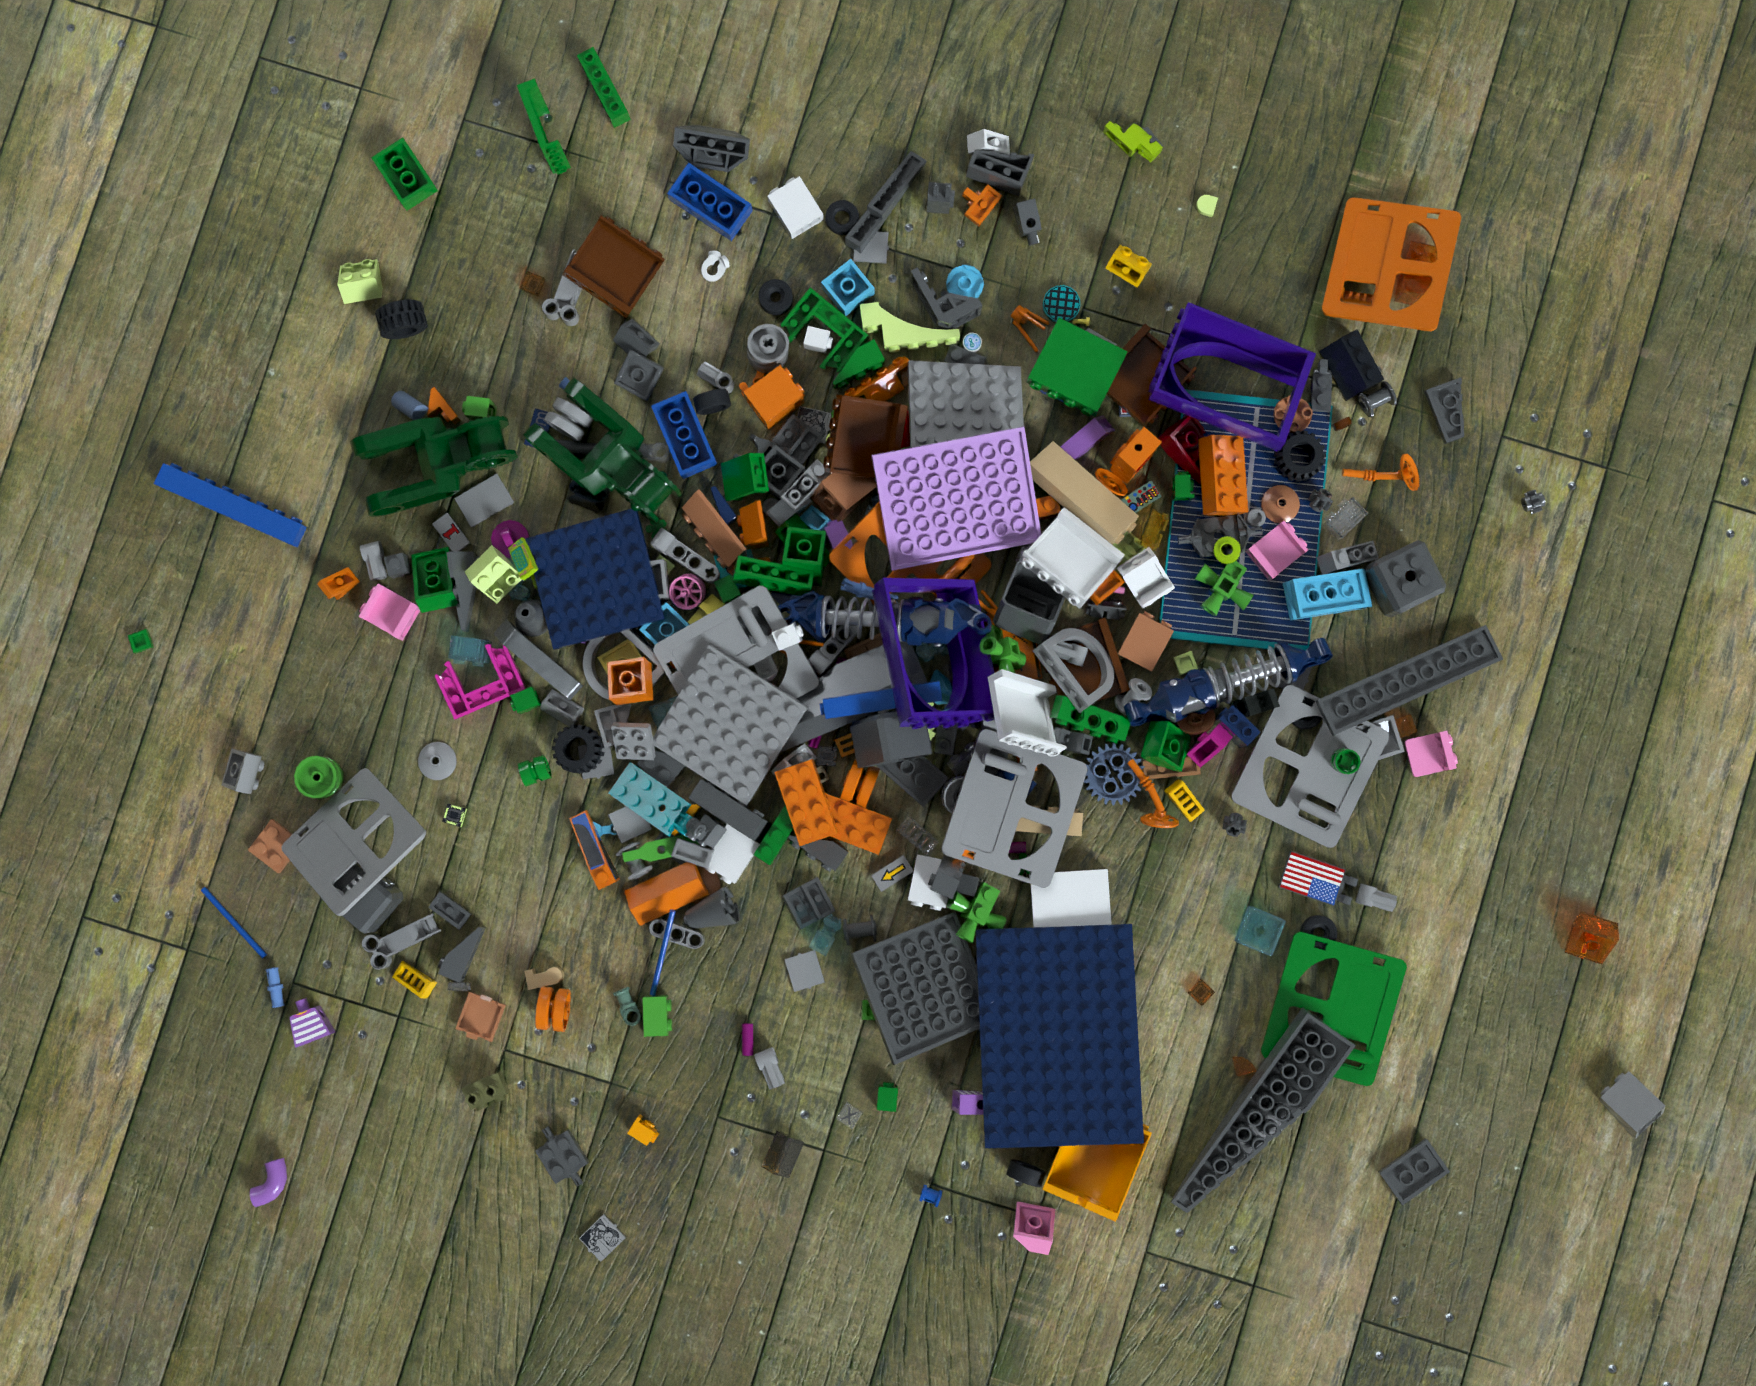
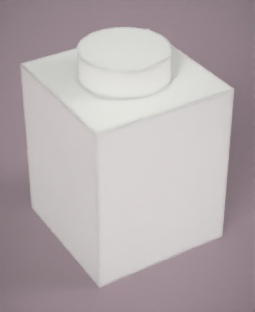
(817, 339)

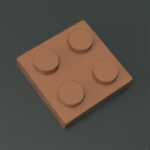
(269, 846)

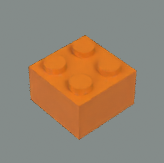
(630, 681)

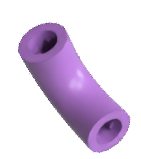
(273, 1185)

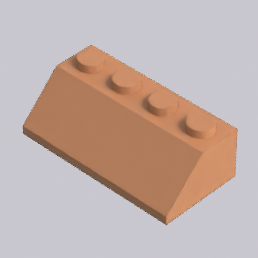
(713, 529)

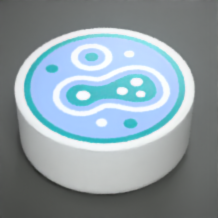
(972, 342)

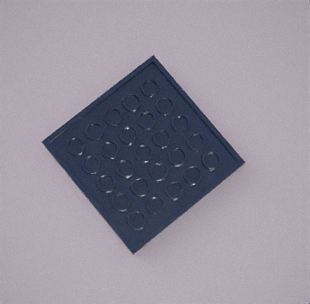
(595, 578)

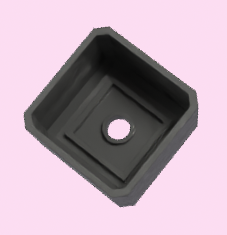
(1389, 583)
(1028, 606)
(882, 740)
(375, 905)

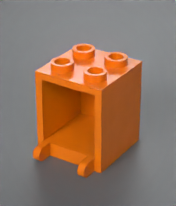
(774, 396)

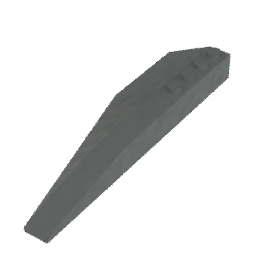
(855, 675)
(1273, 1099)

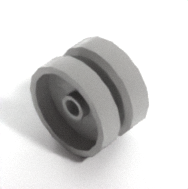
(767, 348)
(568, 420)

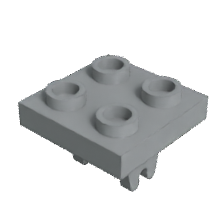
(633, 741)

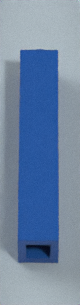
(874, 700)

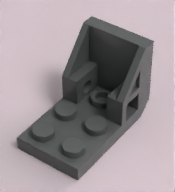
(957, 308)

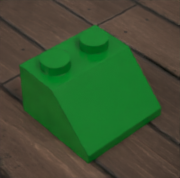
(1166, 745)

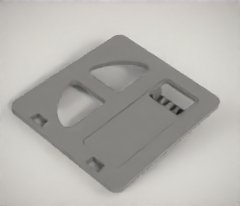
(725, 633)
(1314, 771)
(992, 806)
(334, 847)

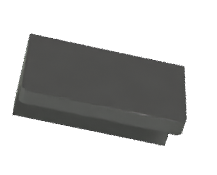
(634, 337)

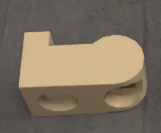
(549, 977)

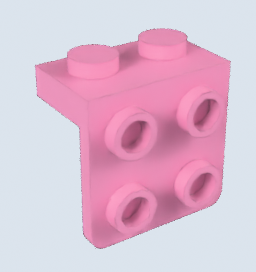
(1431, 754)

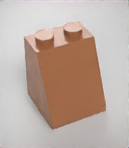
(842, 494)

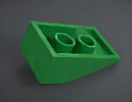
(432, 580)

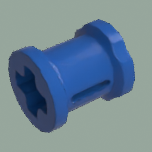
(930, 1195)

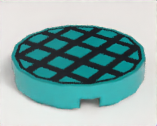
(1061, 303)

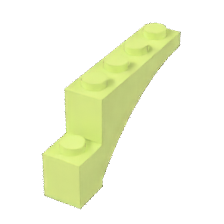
(900, 334)

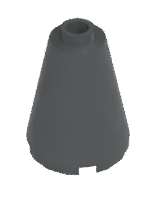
(530, 618)
(713, 911)

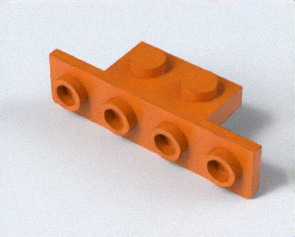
(883, 384)

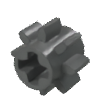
(1320, 500)
(1533, 501)
(1234, 824)

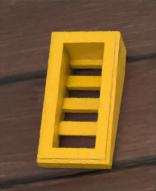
(1189, 796)
(417, 990)

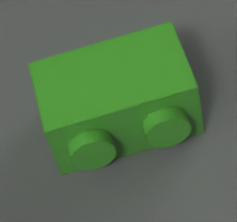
(478, 408)
(656, 1015)

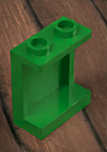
(744, 476)

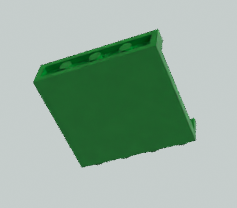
(537, 107)
(1076, 367)

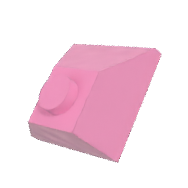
(1034, 1227)

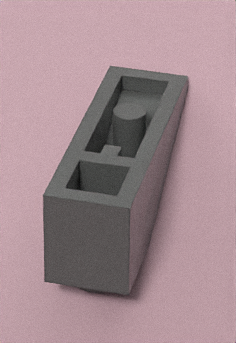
(459, 959)

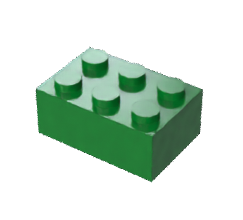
(404, 174)

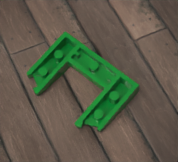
(815, 305)

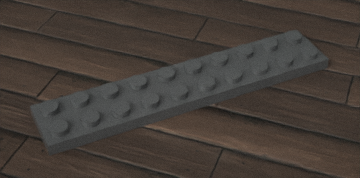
(1409, 680)

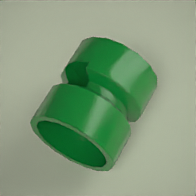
(1345, 761)
(534, 770)

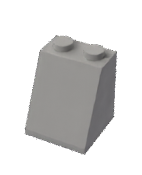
(1632, 1104)

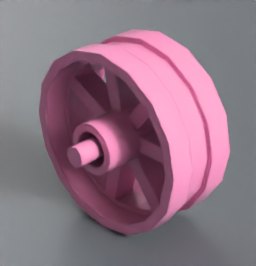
(687, 591)

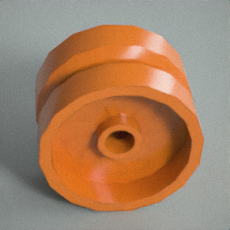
(859, 783)
(553, 1009)

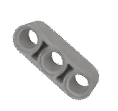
(687, 933)

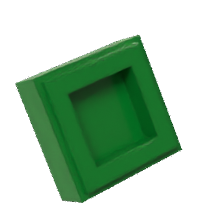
(140, 641)

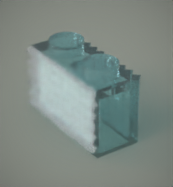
(469, 650)

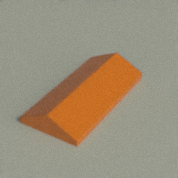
(665, 892)

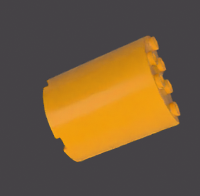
(1096, 1175)

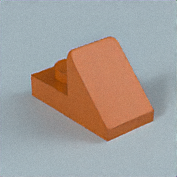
(438, 404)
(338, 583)

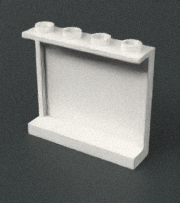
(1071, 558)
(1023, 712)
(1072, 900)

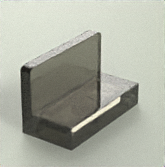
(782, 1154)

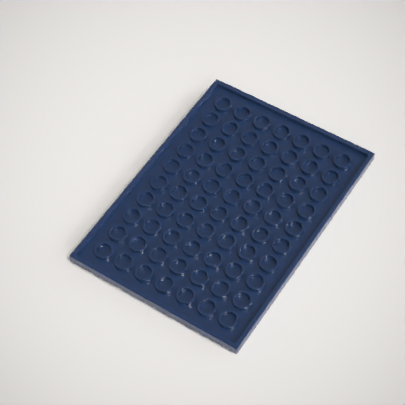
(1059, 1036)

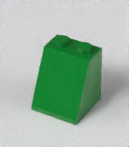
(806, 550)

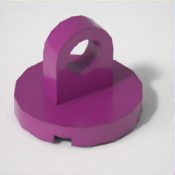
(507, 534)

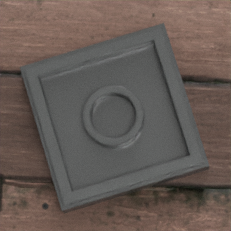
(639, 375)

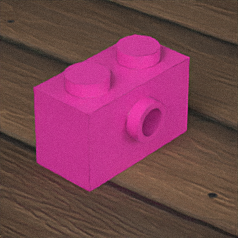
(1209, 745)

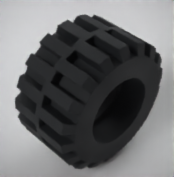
(401, 319)
(1313, 448)
(563, 744)

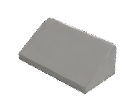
(561, 708)

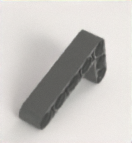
(537, 659)

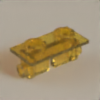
(1151, 536)

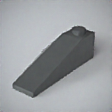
(463, 590)

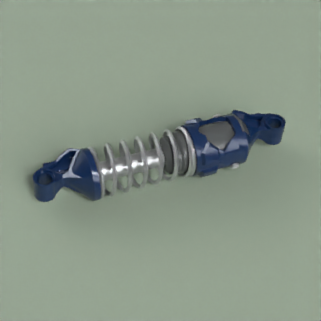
(915, 619)
(1207, 688)

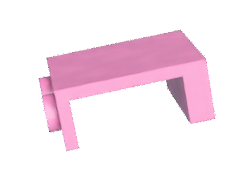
(1277, 550)
(389, 611)

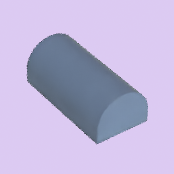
(408, 405)

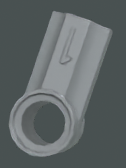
(715, 376)
(373, 556)
(1071, 652)
(1371, 897)
(768, 1063)

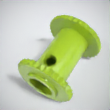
(1224, 542)

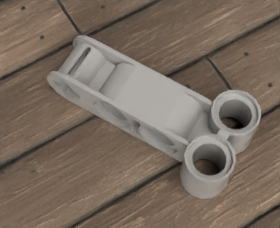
(564, 299)
(667, 544)
(822, 660)
(400, 940)

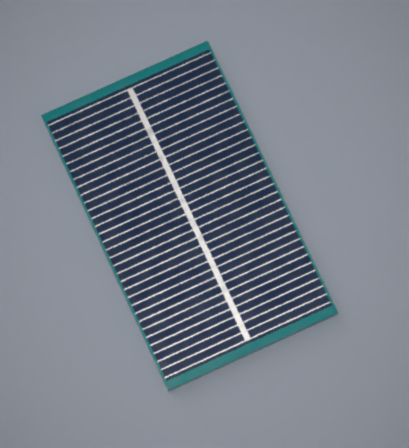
(1266, 616)

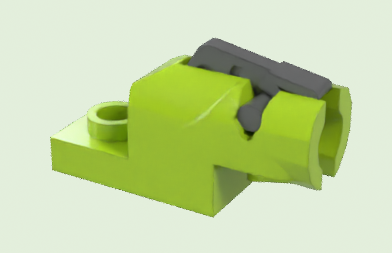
(1134, 139)

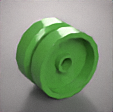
(307, 777)

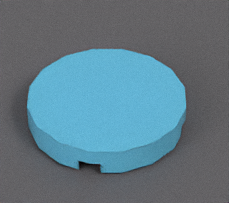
(965, 281)

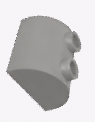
(242, 771)

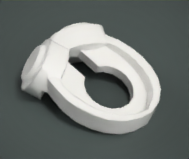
(714, 256)

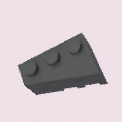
(1000, 170)
(947, 876)

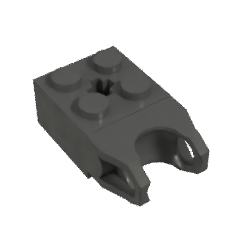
(777, 462)

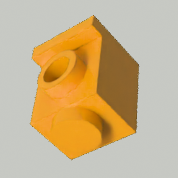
(643, 1131)

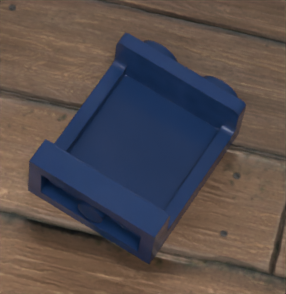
(1237, 726)

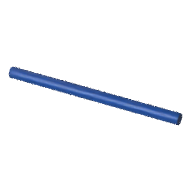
(233, 922)
(662, 952)

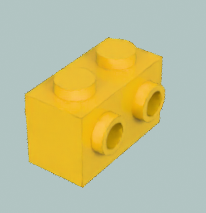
(1128, 265)

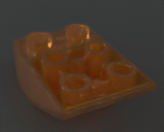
(1413, 287)

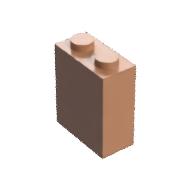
(1146, 641)

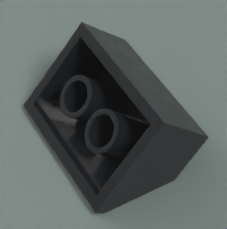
(1351, 365)

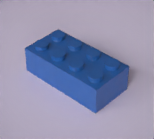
(710, 201)
(684, 435)

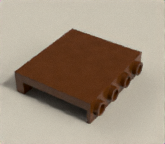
(614, 266)
(1136, 373)
(861, 430)
(1090, 674)

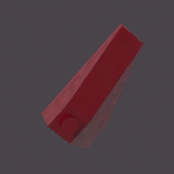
(1182, 445)

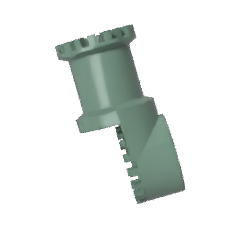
(627, 1005)

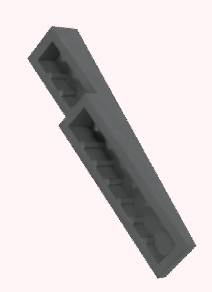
(884, 202)

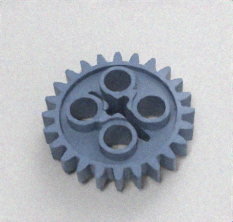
(1097, 782)

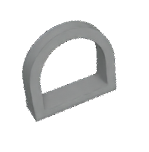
(590, 654)
(1064, 677)

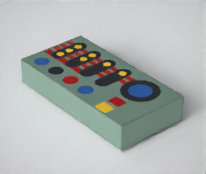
(1142, 497)

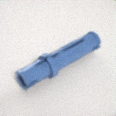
(861, 589)

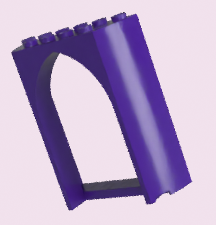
(1214, 335)
(970, 667)

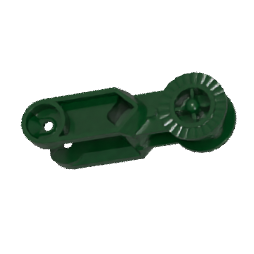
(442, 457)
(613, 461)

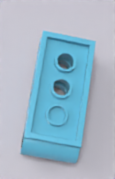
(1327, 594)

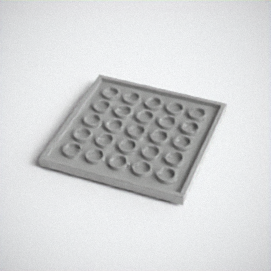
(962, 400)
(728, 724)

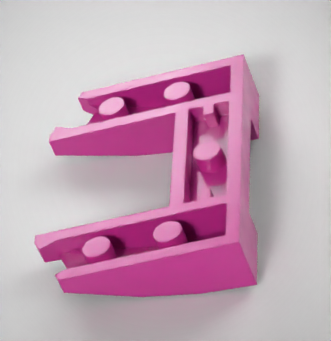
(463, 703)

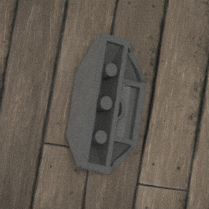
(711, 147)

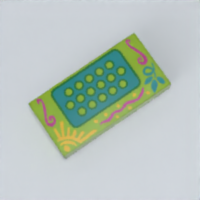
(523, 558)

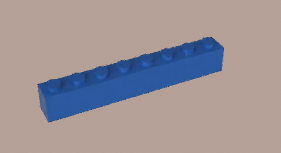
(230, 505)

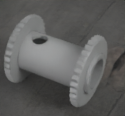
(1138, 691)
(636, 866)

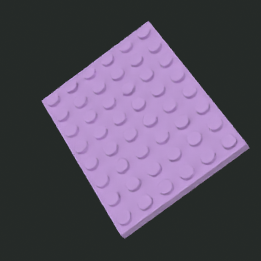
(957, 498)

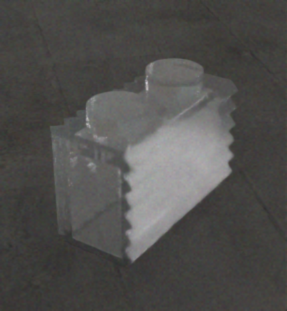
(1345, 518)

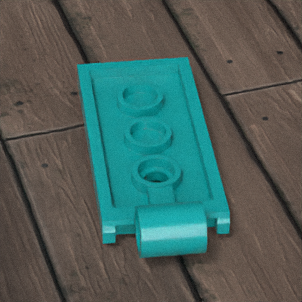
(646, 795)

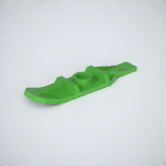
(649, 850)

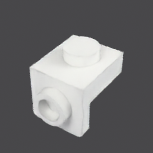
(788, 636)

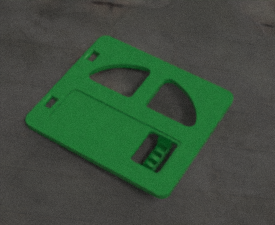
(1357, 1006)

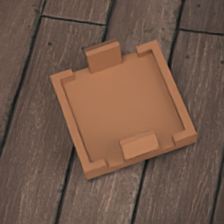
(480, 1017)

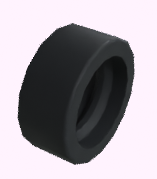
(712, 401)
(1026, 1173)

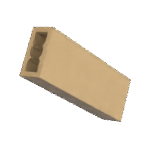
(1082, 494)

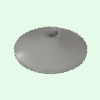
(446, 763)

